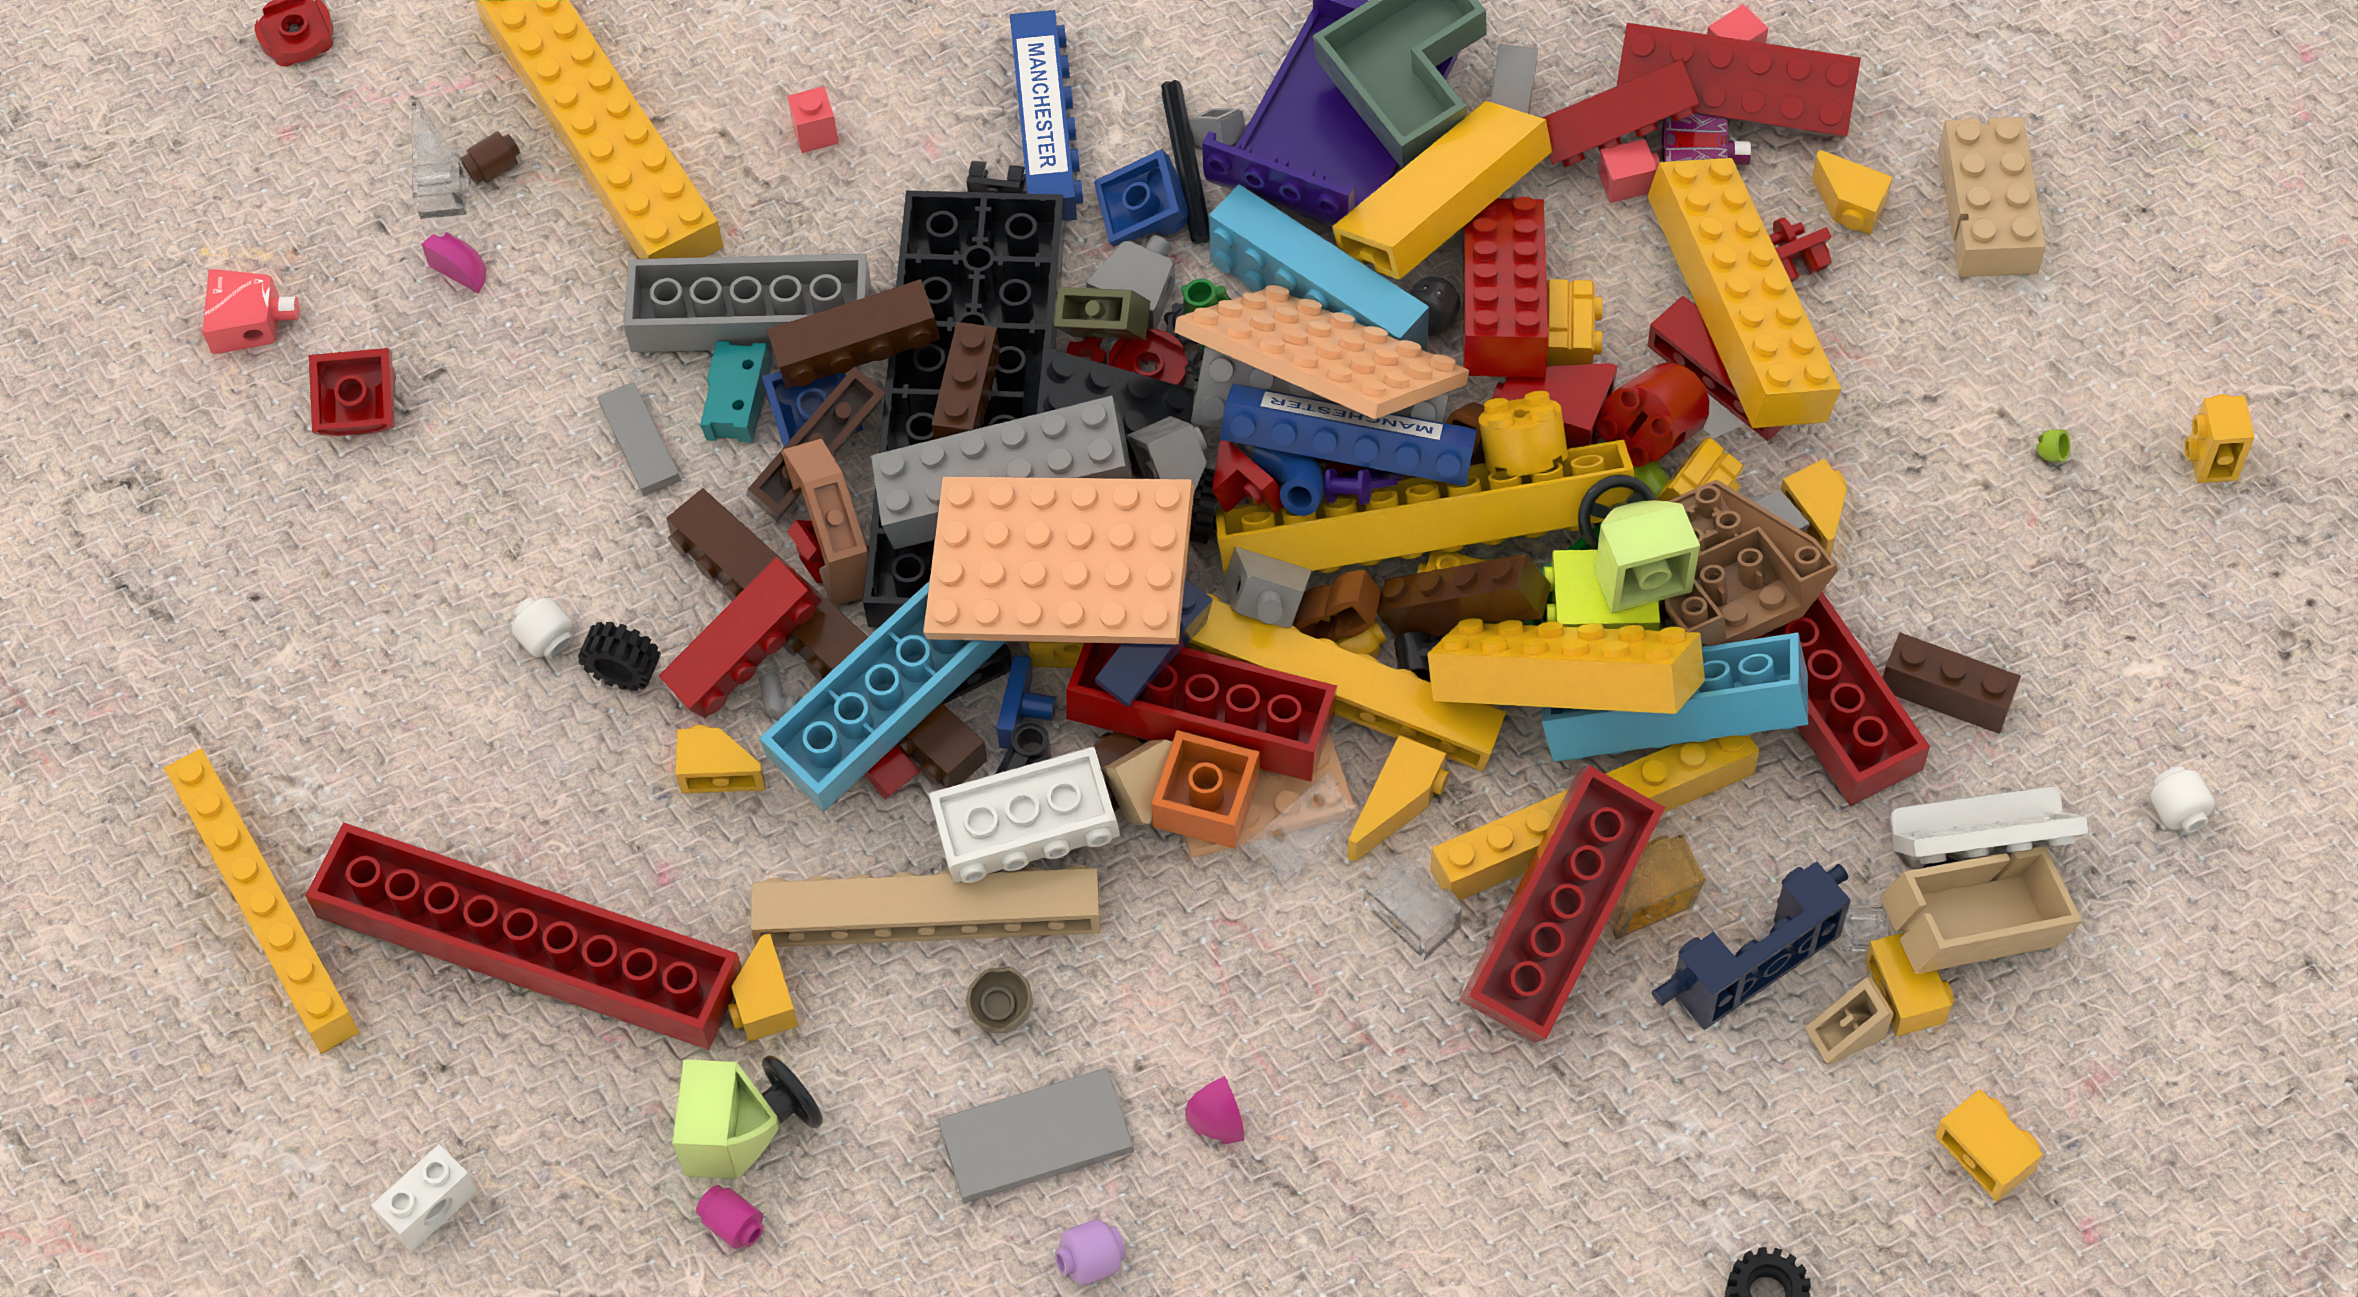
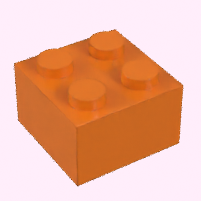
(1206, 789)

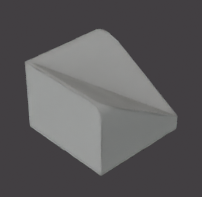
(1225, 122)

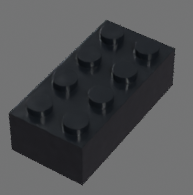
(1065, 380)

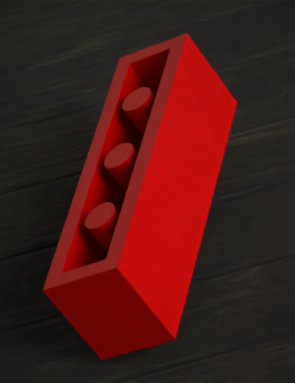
(1619, 111)
(1684, 339)
(740, 638)

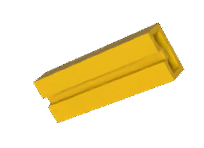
(1443, 188)

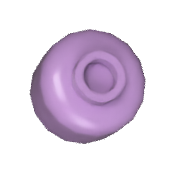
(1090, 1252)

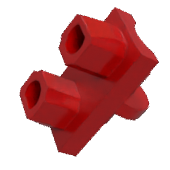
(1810, 248)

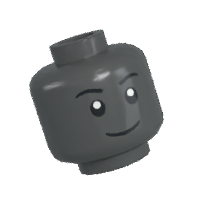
(1442, 302)

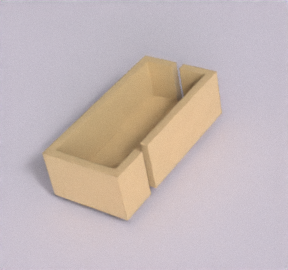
(1994, 188)
(1962, 918)

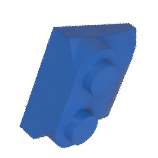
(1142, 199)
(796, 405)

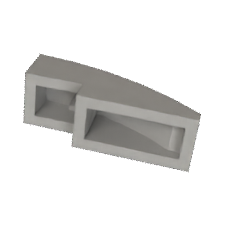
(1514, 77)

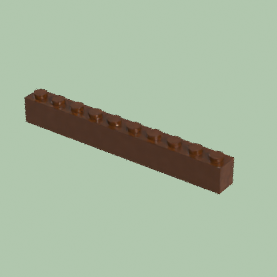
(736, 556)

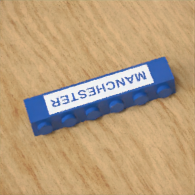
(1043, 107)
(1346, 436)

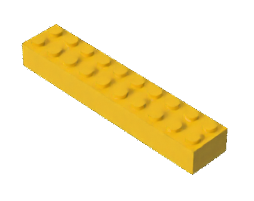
(603, 128)
(1427, 514)

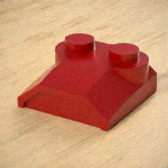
(352, 392)

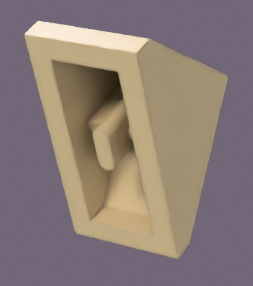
(1136, 778)
(1851, 1022)

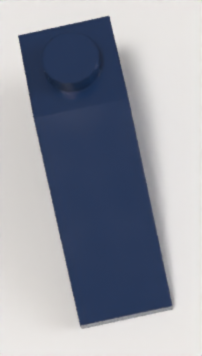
(1139, 664)

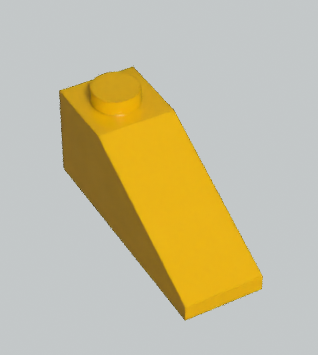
(1399, 795)

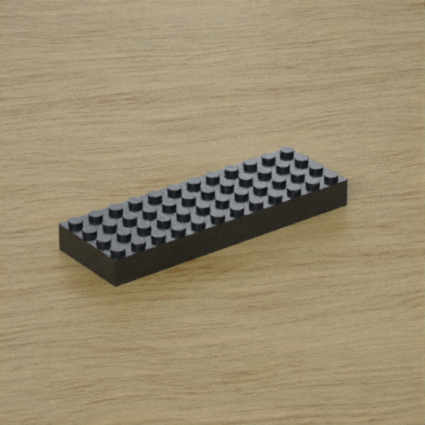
(972, 284)

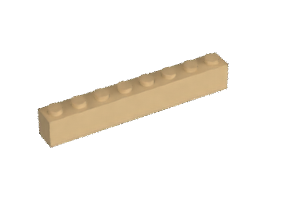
(926, 907)

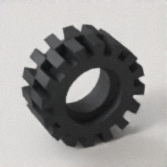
(1203, 508)
(619, 656)
(1771, 1266)

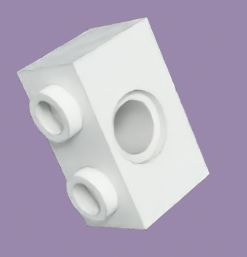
(424, 1198)

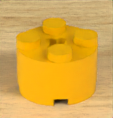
(1522, 434)

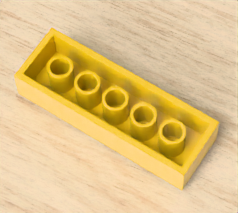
(1567, 666)

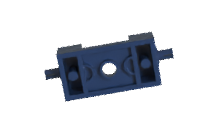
(1806, 920)

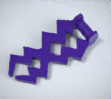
(1357, 483)

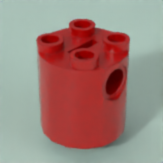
(1655, 412)

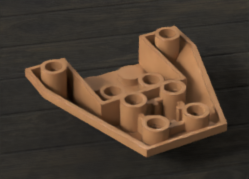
(1749, 568)

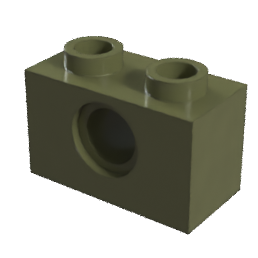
(1102, 313)

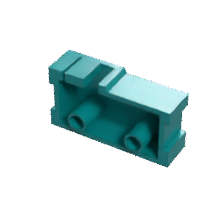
(735, 391)

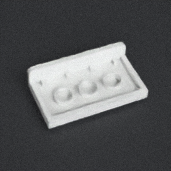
(1024, 815)
(1982, 822)

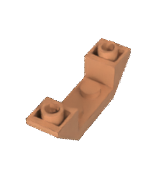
(832, 518)

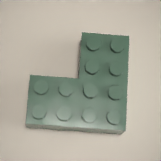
(1387, 65)

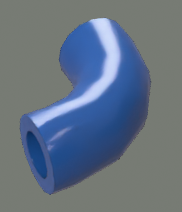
(1300, 478)

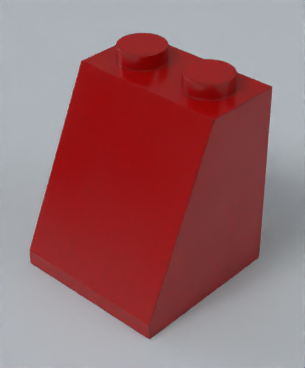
(1577, 389)

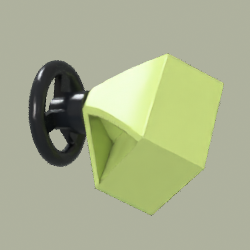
(1642, 545)
(726, 1120)

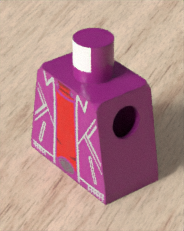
(1700, 139)

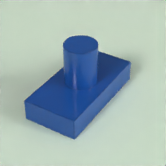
(1020, 702)

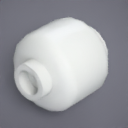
(542, 627)
(2182, 799)

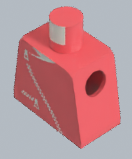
(243, 310)

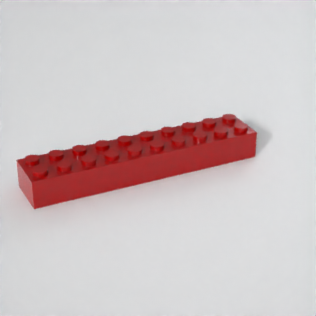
(525, 935)

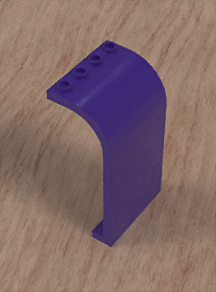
(1306, 139)

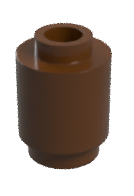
(490, 157)

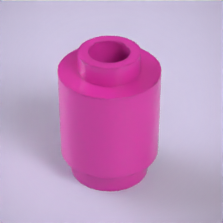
(730, 1217)

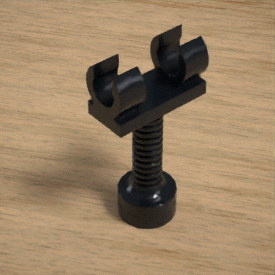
(978, 182)

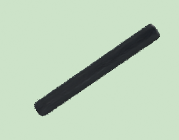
(1186, 160)

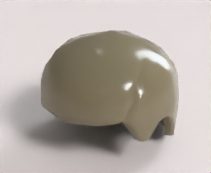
(999, 1000)

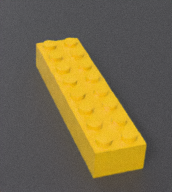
(1743, 293)

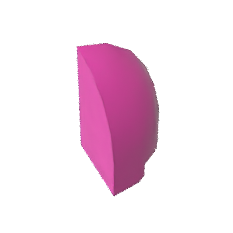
(455, 260)
(1215, 1113)

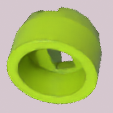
(2054, 445)

